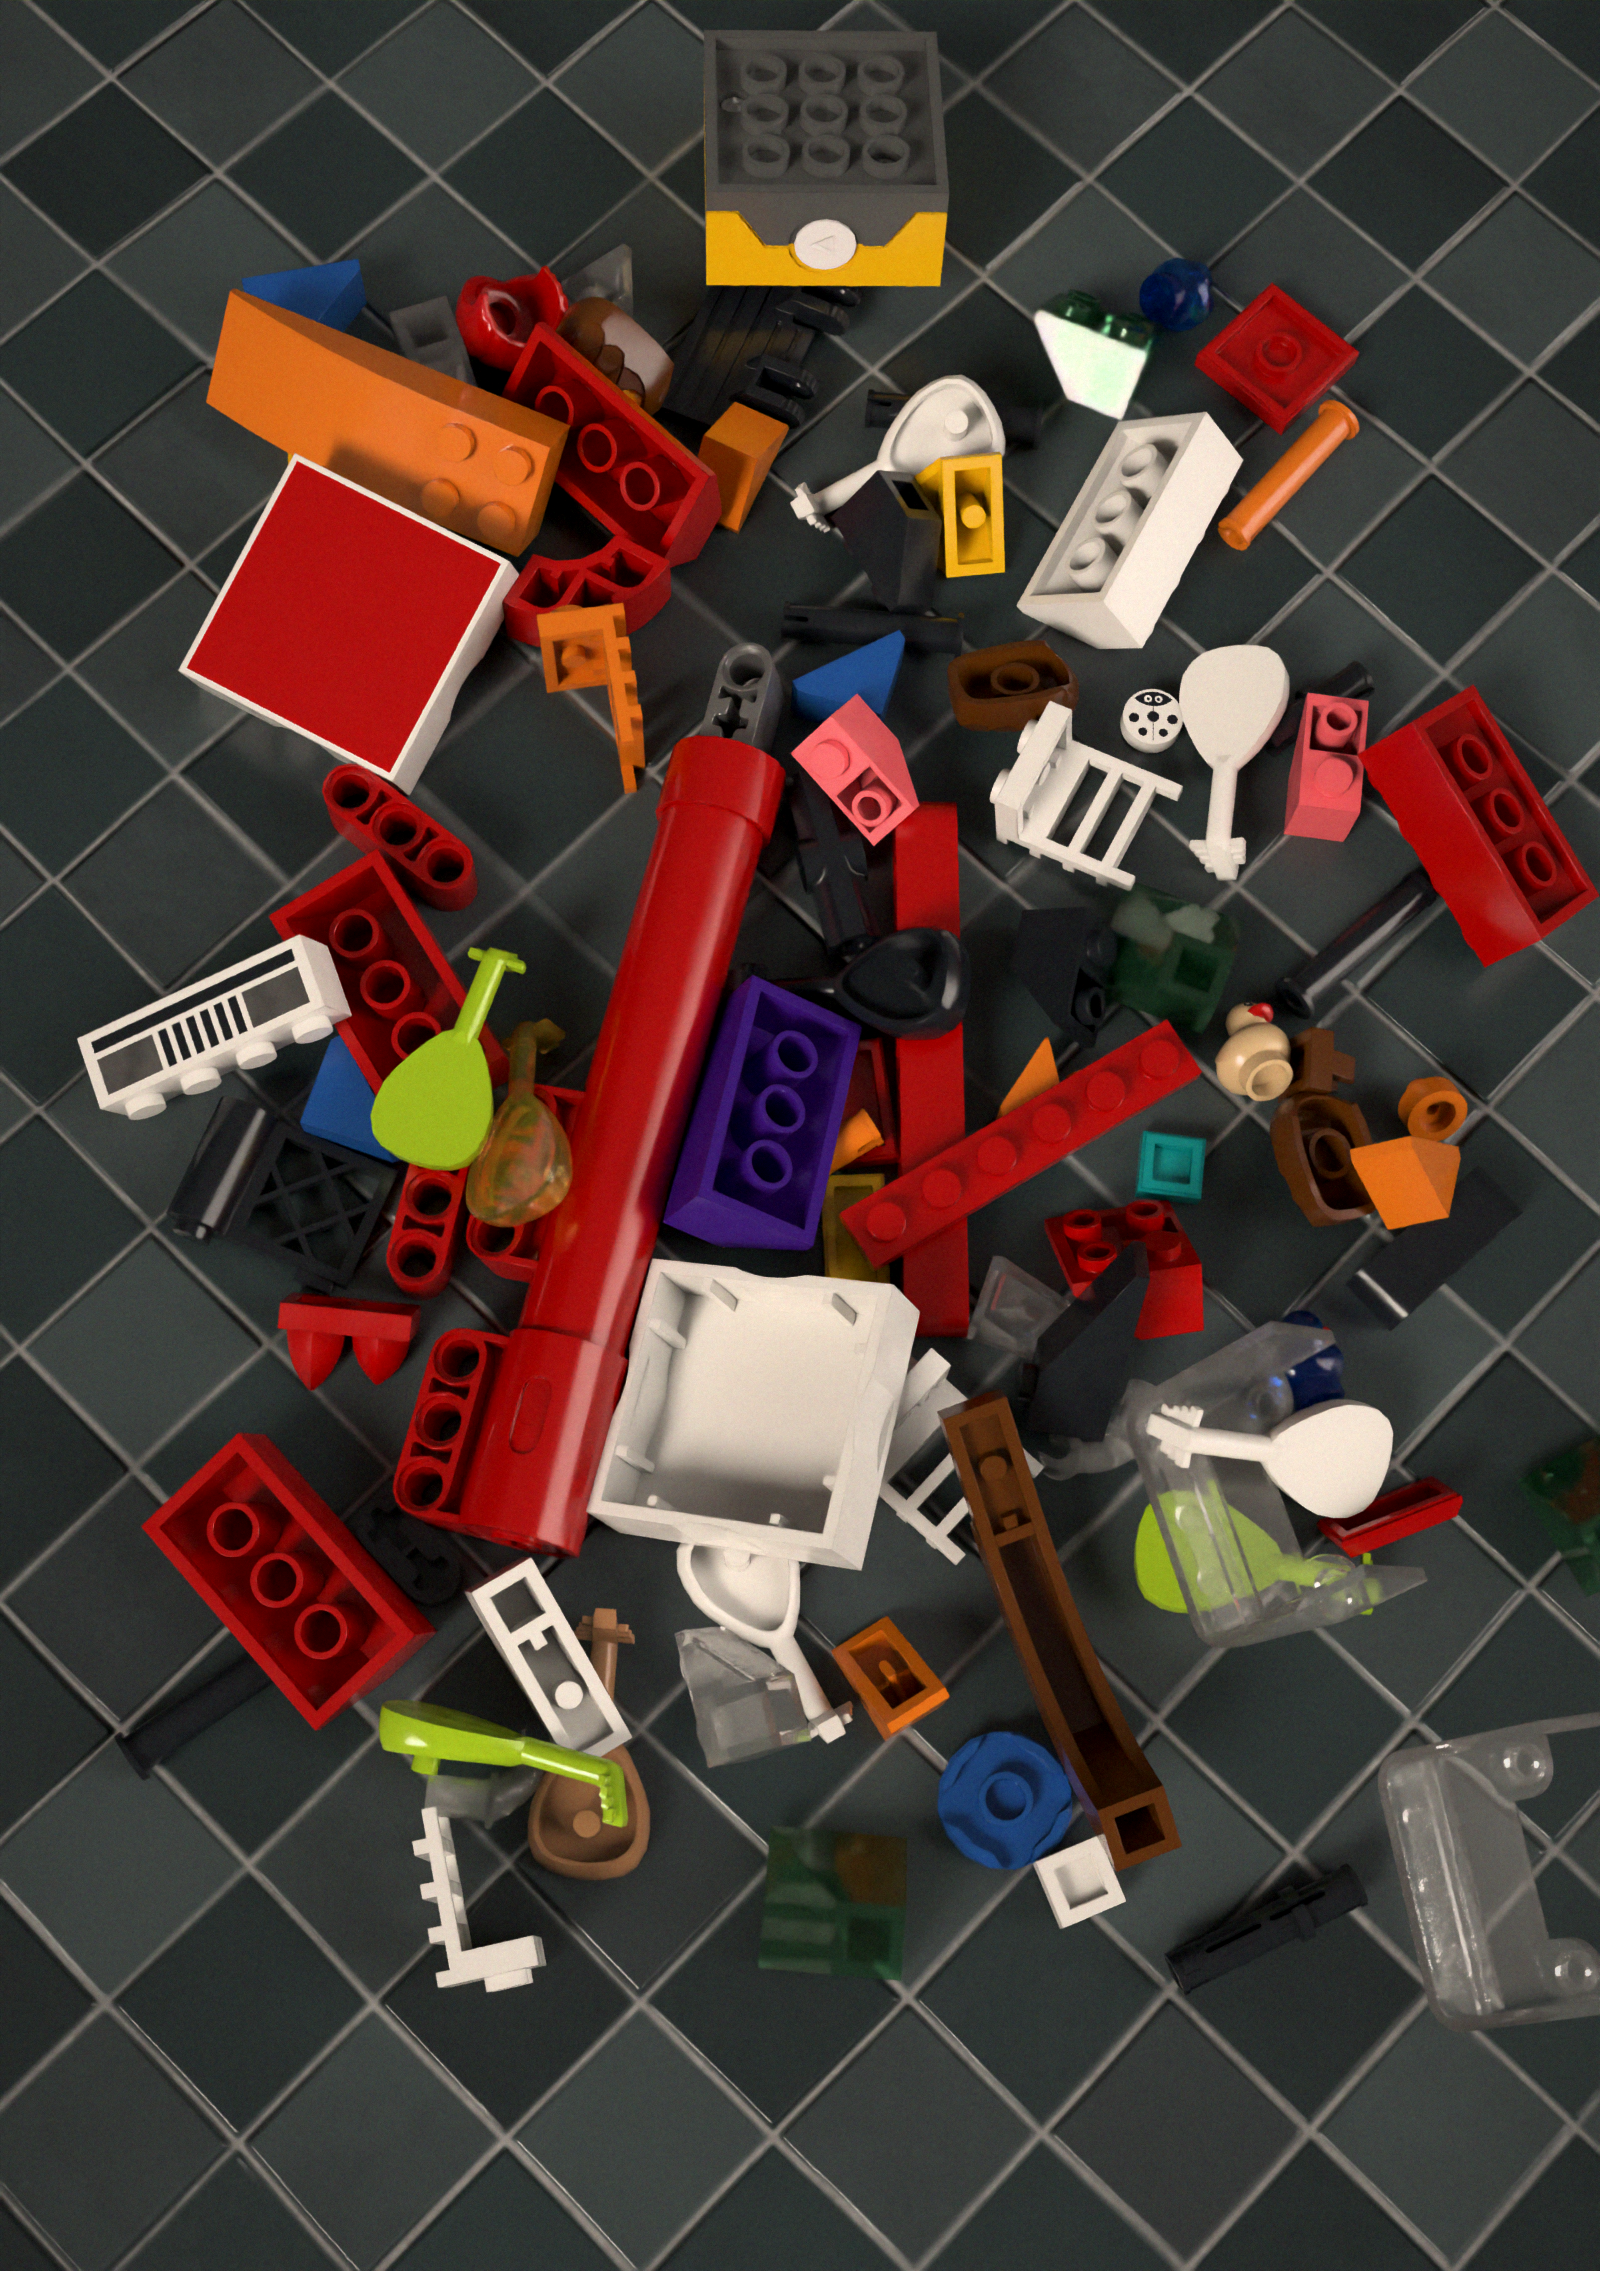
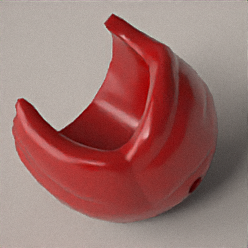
(501, 315)

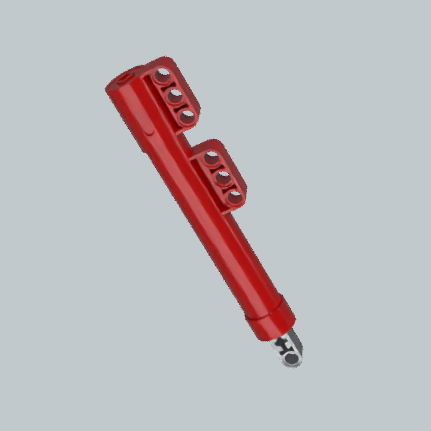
(549, 1389)

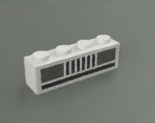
(215, 1028)

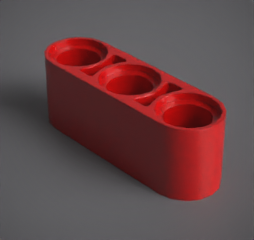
(391, 812)
(429, 1234)

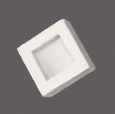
(1079, 1882)

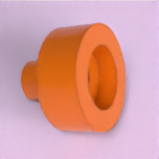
(1432, 1108)

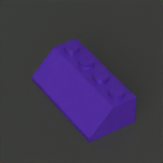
(764, 1121)

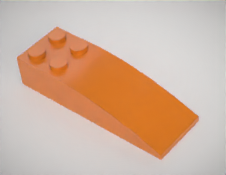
(388, 423)

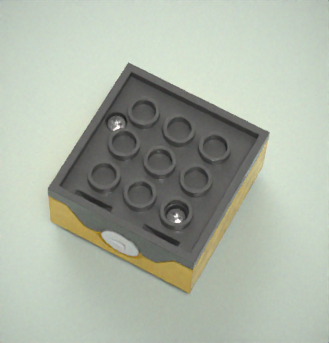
(824, 158)

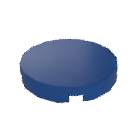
(1004, 1800)

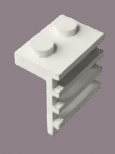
(1043, 784)
(916, 1421)
(498, 1964)

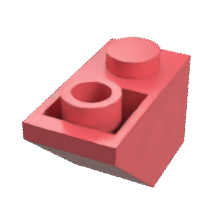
(860, 769)
(1326, 769)

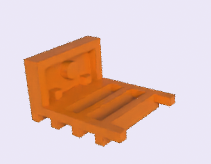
(591, 650)

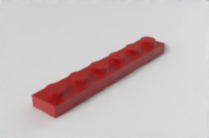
(1019, 1145)

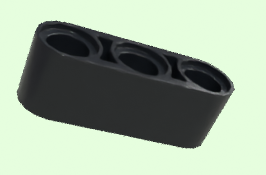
(1434, 1250)

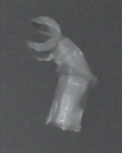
(1096, 1456)
(483, 1798)

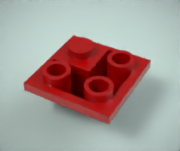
(1091, 1240)

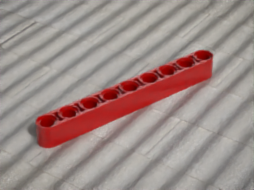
(931, 1070)

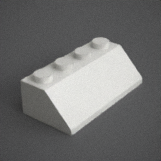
(1132, 530)

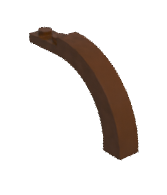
(1056, 1656)

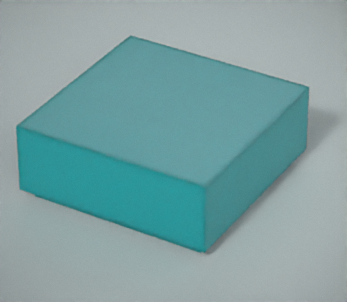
(1170, 1167)

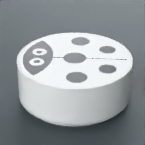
(1151, 721)

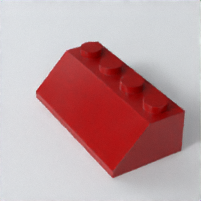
(616, 454)
(1479, 827)
(388, 967)
(288, 1578)

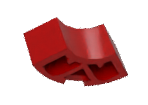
(610, 576)

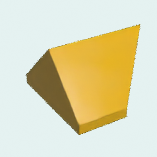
(970, 504)

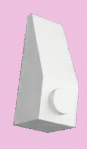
(547, 1659)

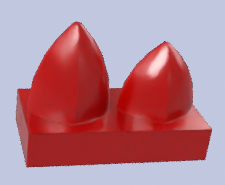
(319, 1326)

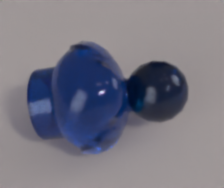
(1178, 294)
(1318, 1375)

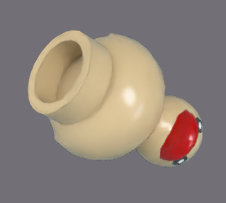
(1255, 1054)

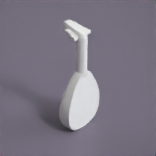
(938, 421)
(1230, 709)
(1321, 1456)
(761, 1604)

